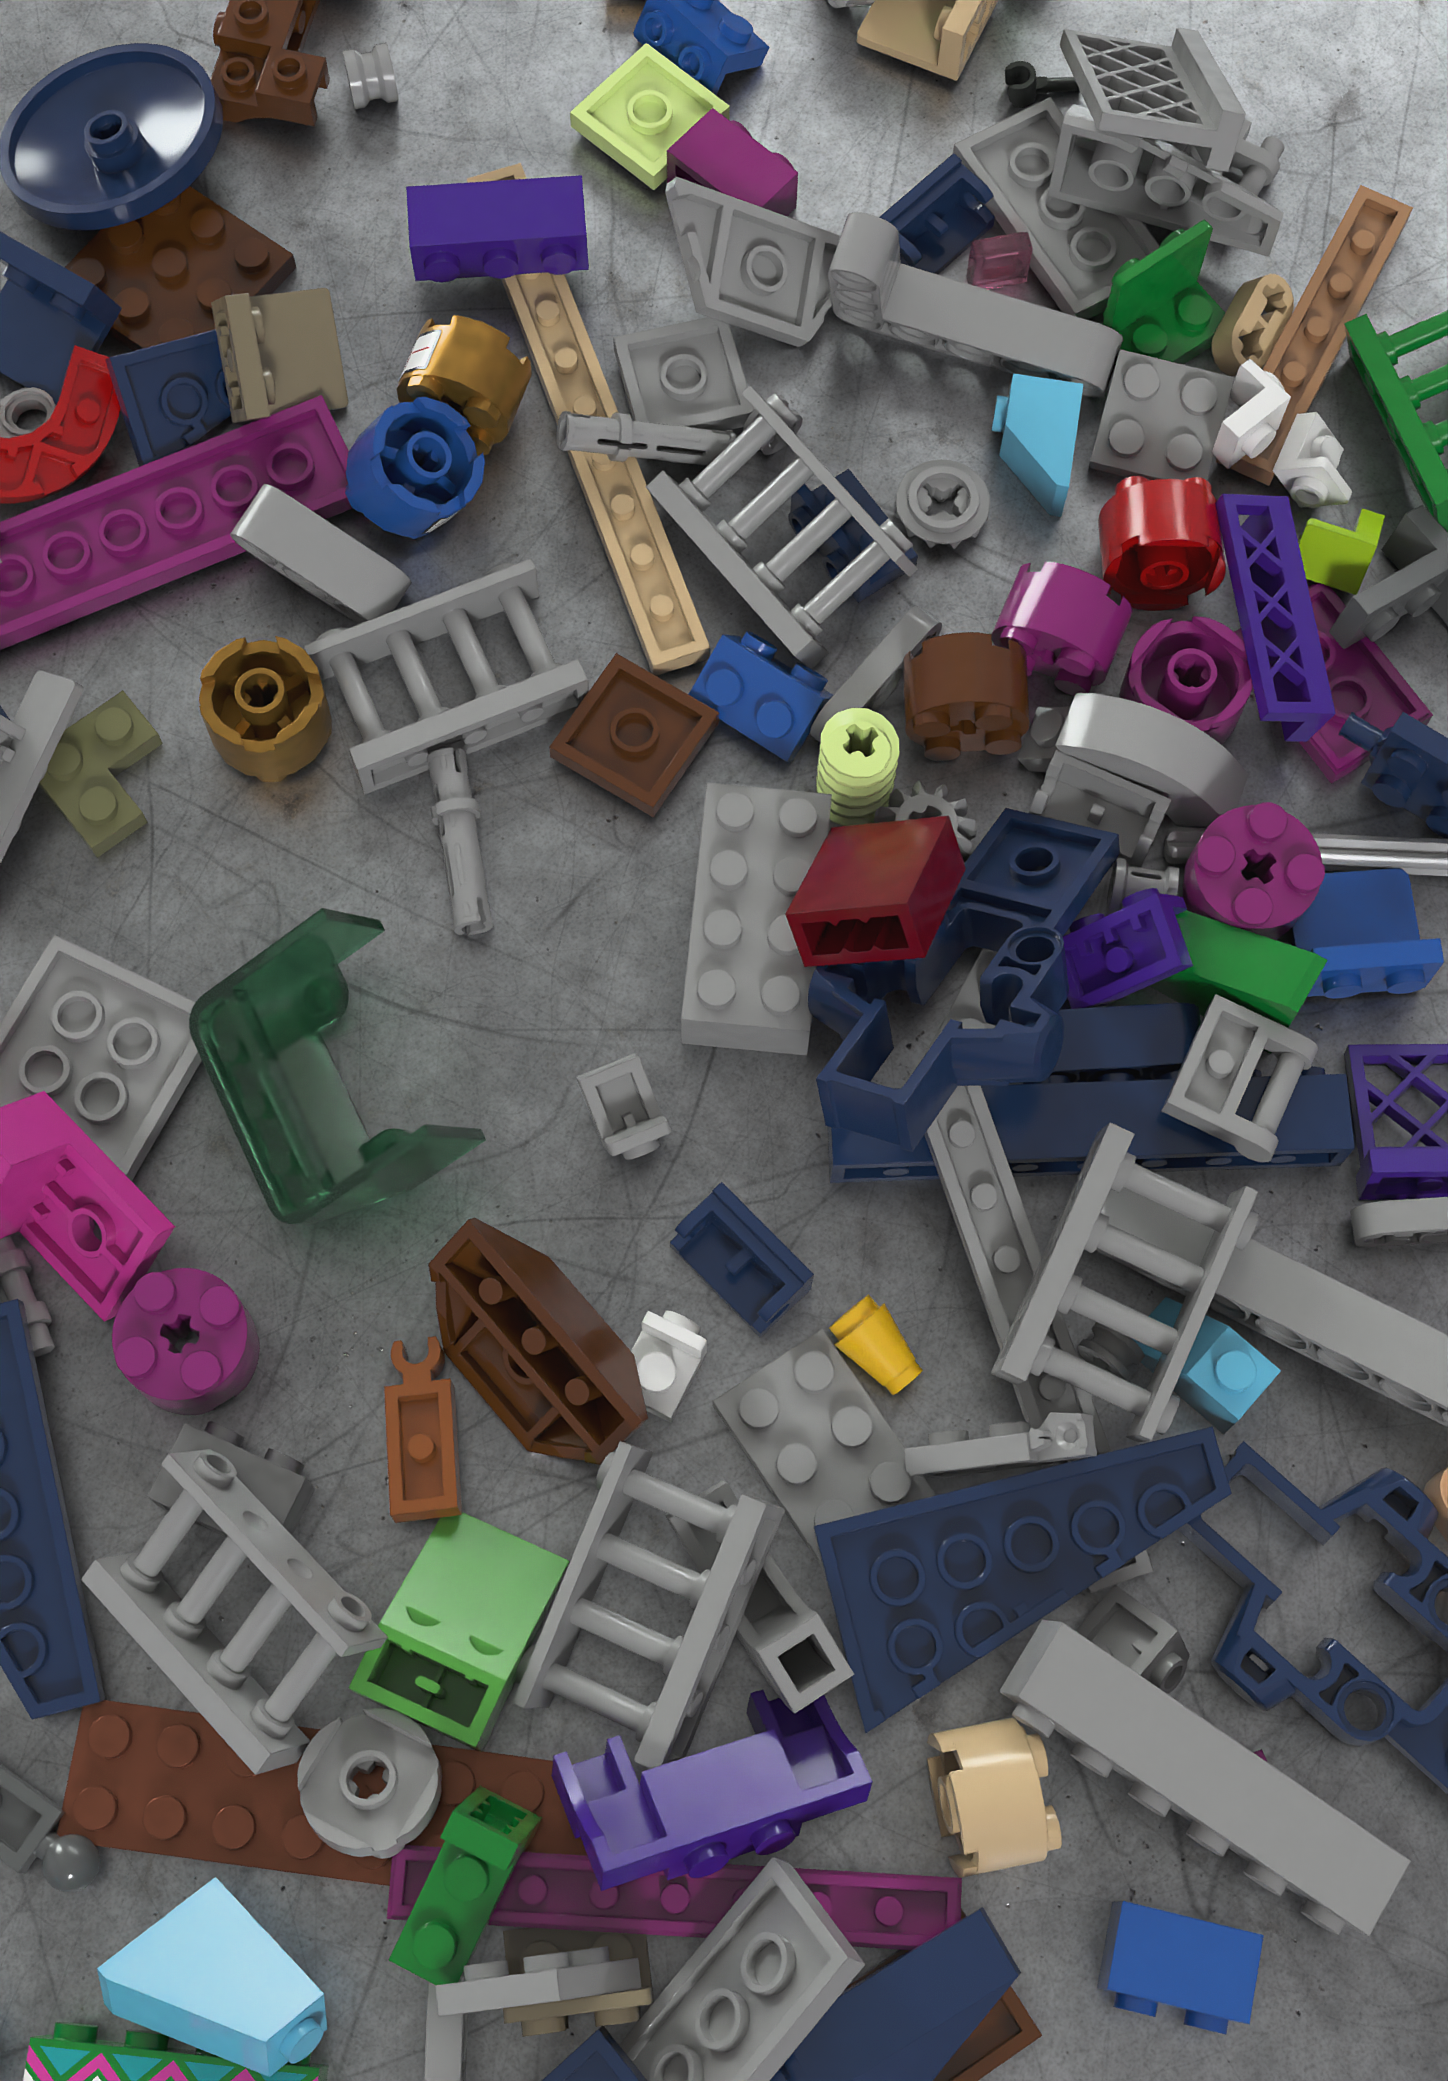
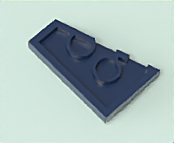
(170, 394)

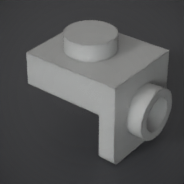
(624, 1108)

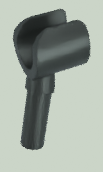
(1025, 85)

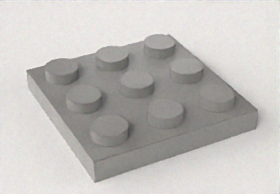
(101, 1047)

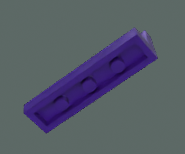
(1275, 613)

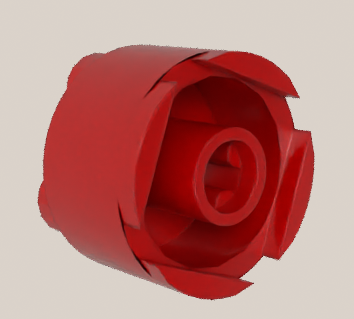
(1161, 541)

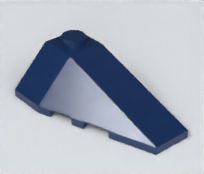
(909, 2012)

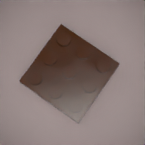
(175, 265)

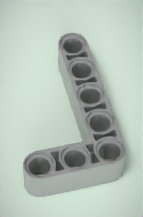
(961, 319)

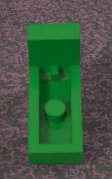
(464, 1886)

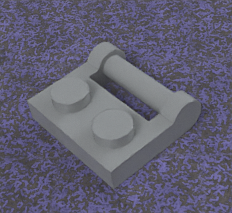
(1221, 1068)

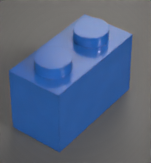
(1179, 1964)

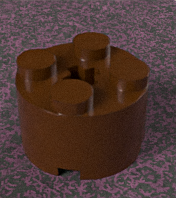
(966, 696)

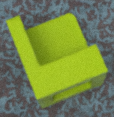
(1338, 554)

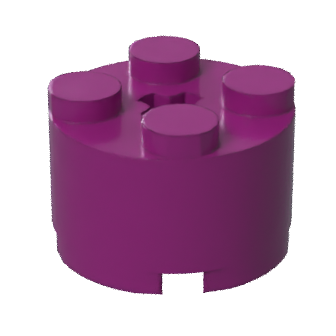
(1063, 624)
(1192, 673)
(1262, 842)
(168, 1308)

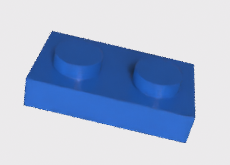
(700, 38)
(761, 693)

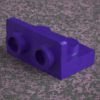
(1125, 949)

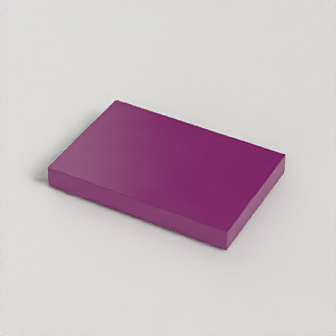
(1360, 683)

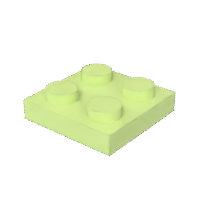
(644, 113)

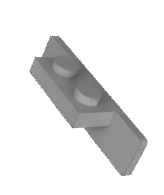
(29, 745)

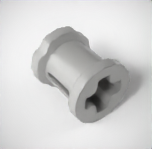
(1131, 879)

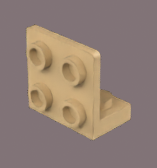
(926, 32)

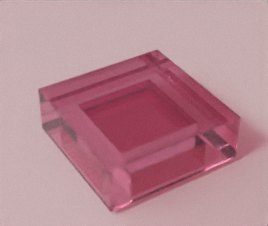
(999, 261)

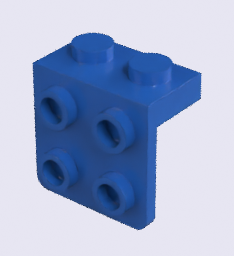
(1367, 935)

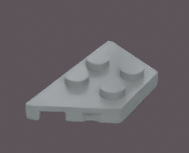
(752, 263)

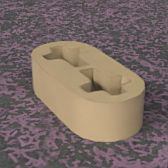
(1245, 318)

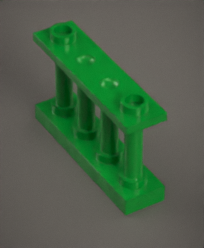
(1399, 398)

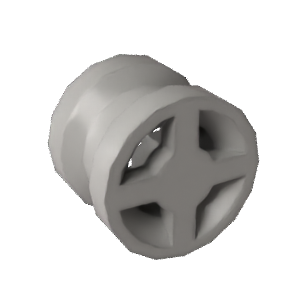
(370, 75)

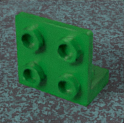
(1161, 303)

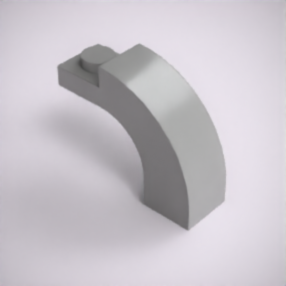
(1141, 748)
(777, 1626)

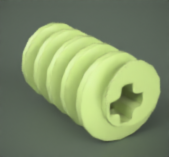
(857, 764)

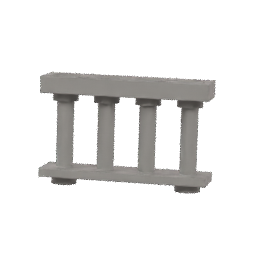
(726, 541)
(488, 719)
(1058, 1289)
(715, 1596)
(175, 1628)

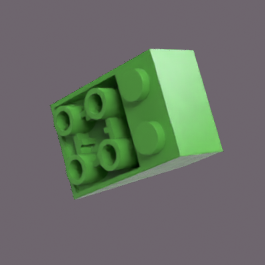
(460, 1628)

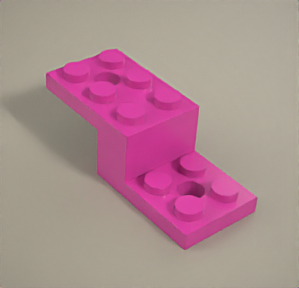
(56, 1188)

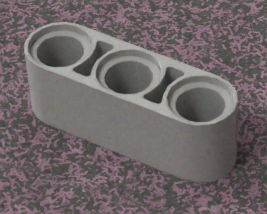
(319, 556)

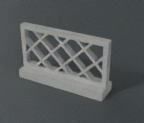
(1158, 91)

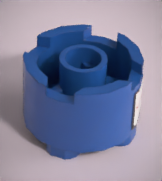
(414, 468)

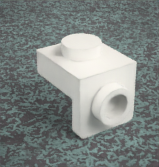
(1256, 421)

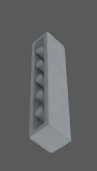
(1205, 1778)

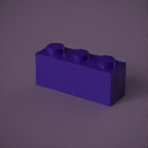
(497, 228)

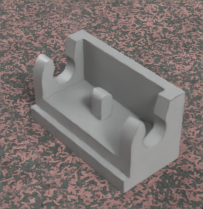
(1102, 801)

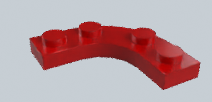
(68, 442)

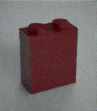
(876, 892)

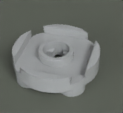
(383, 1821)

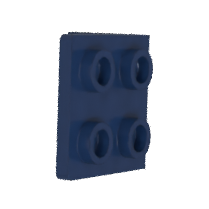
(45, 315)

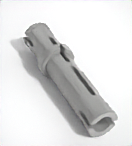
(625, 438)
(456, 817)

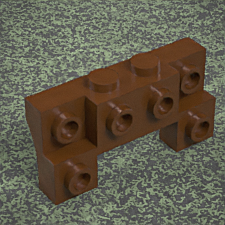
(263, 61)

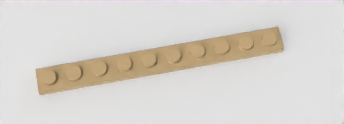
(613, 489)

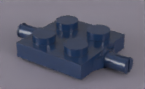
(1406, 767)

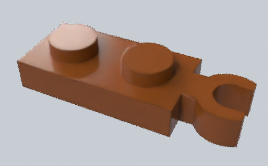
(422, 1439)

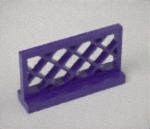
(1409, 1169)

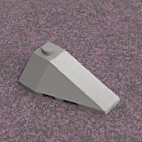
(1156, 185)

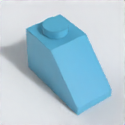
(1040, 435)
(1220, 1372)

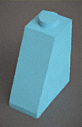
(217, 1985)

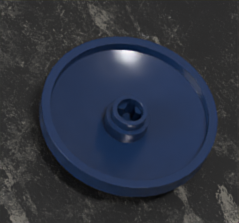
(110, 136)

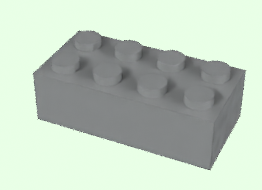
(742, 961)

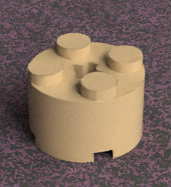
(992, 1796)

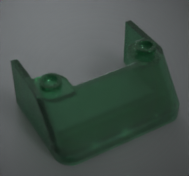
(284, 1090)

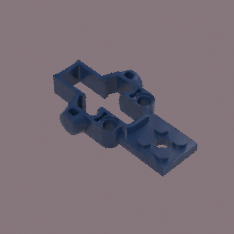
(993, 908)
(1409, 1522)

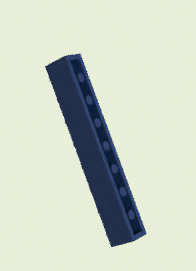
(1053, 1123)

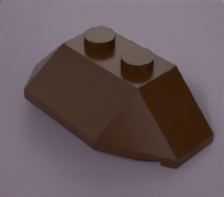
(534, 1346)

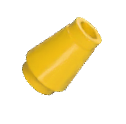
(876, 1344)

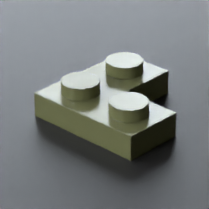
(85, 768)

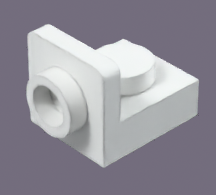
(1310, 464)
(667, 1360)

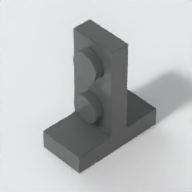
(1421, 555)

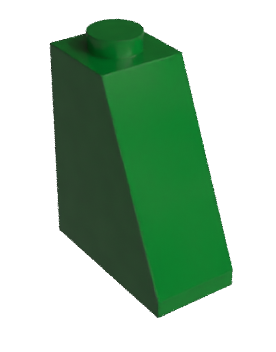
(1241, 968)

